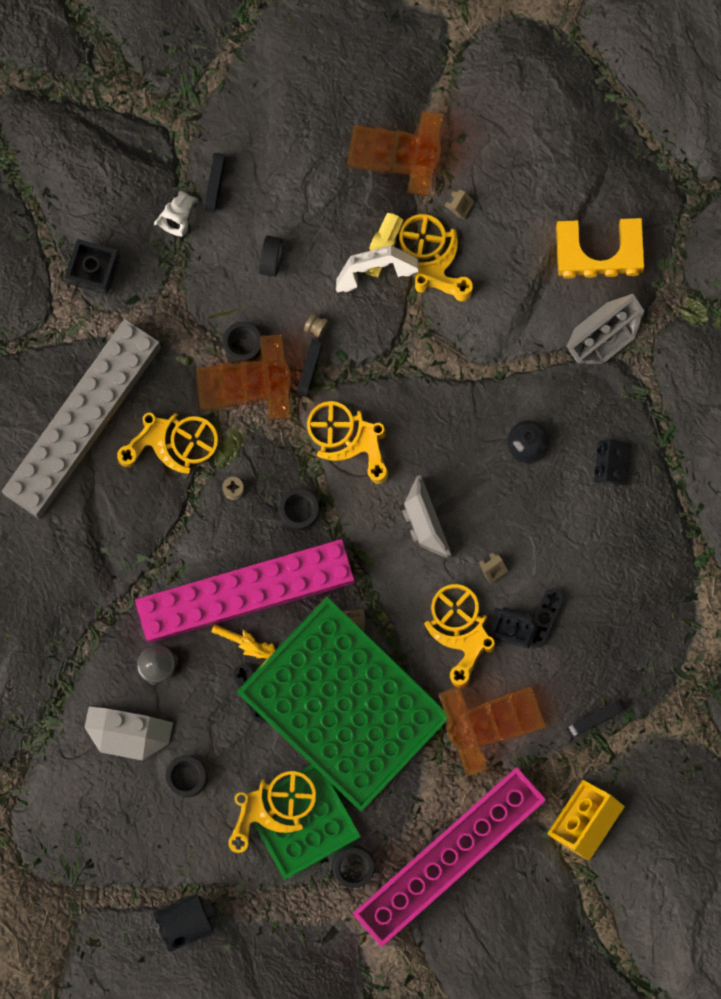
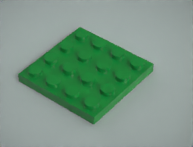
(324, 827)

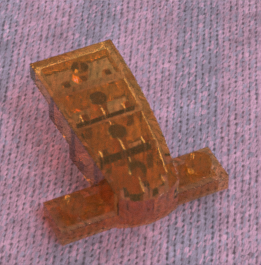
(399, 151)
(249, 382)
(488, 723)

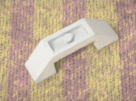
(404, 265)

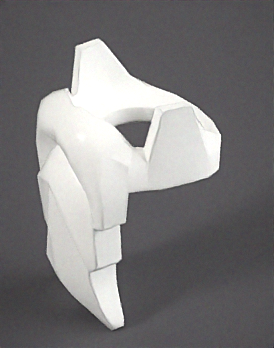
(178, 211)

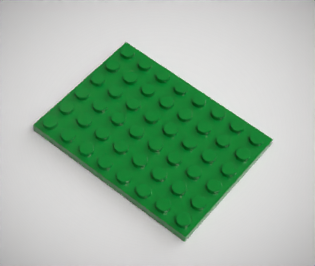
(343, 704)

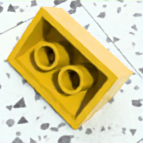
(586, 820)

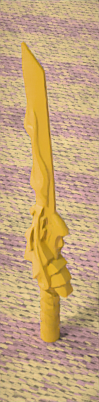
(247, 642)

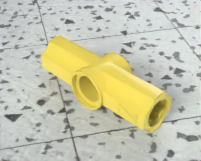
(385, 237)

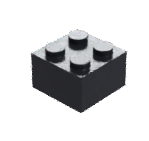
(92, 267)

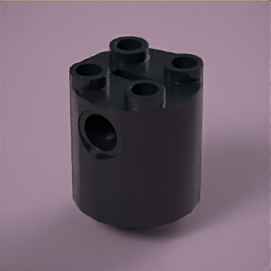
(185, 921)

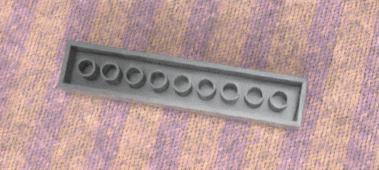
(81, 419)

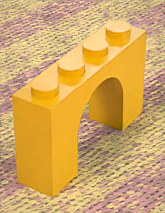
(574, 262)

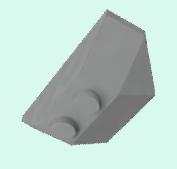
(606, 331)
(424, 520)
(127, 733)

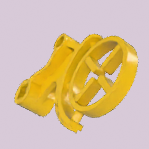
(432, 273)
(154, 436)
(365, 441)
(471, 643)
(253, 810)

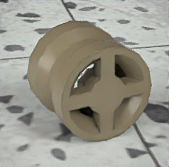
(316, 325)
(233, 492)

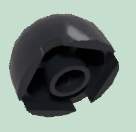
(528, 441)

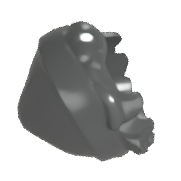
(156, 664)

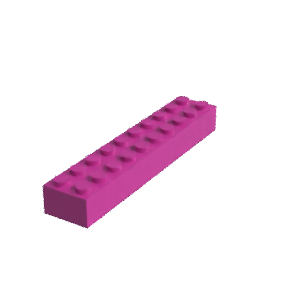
(244, 591)
(449, 857)

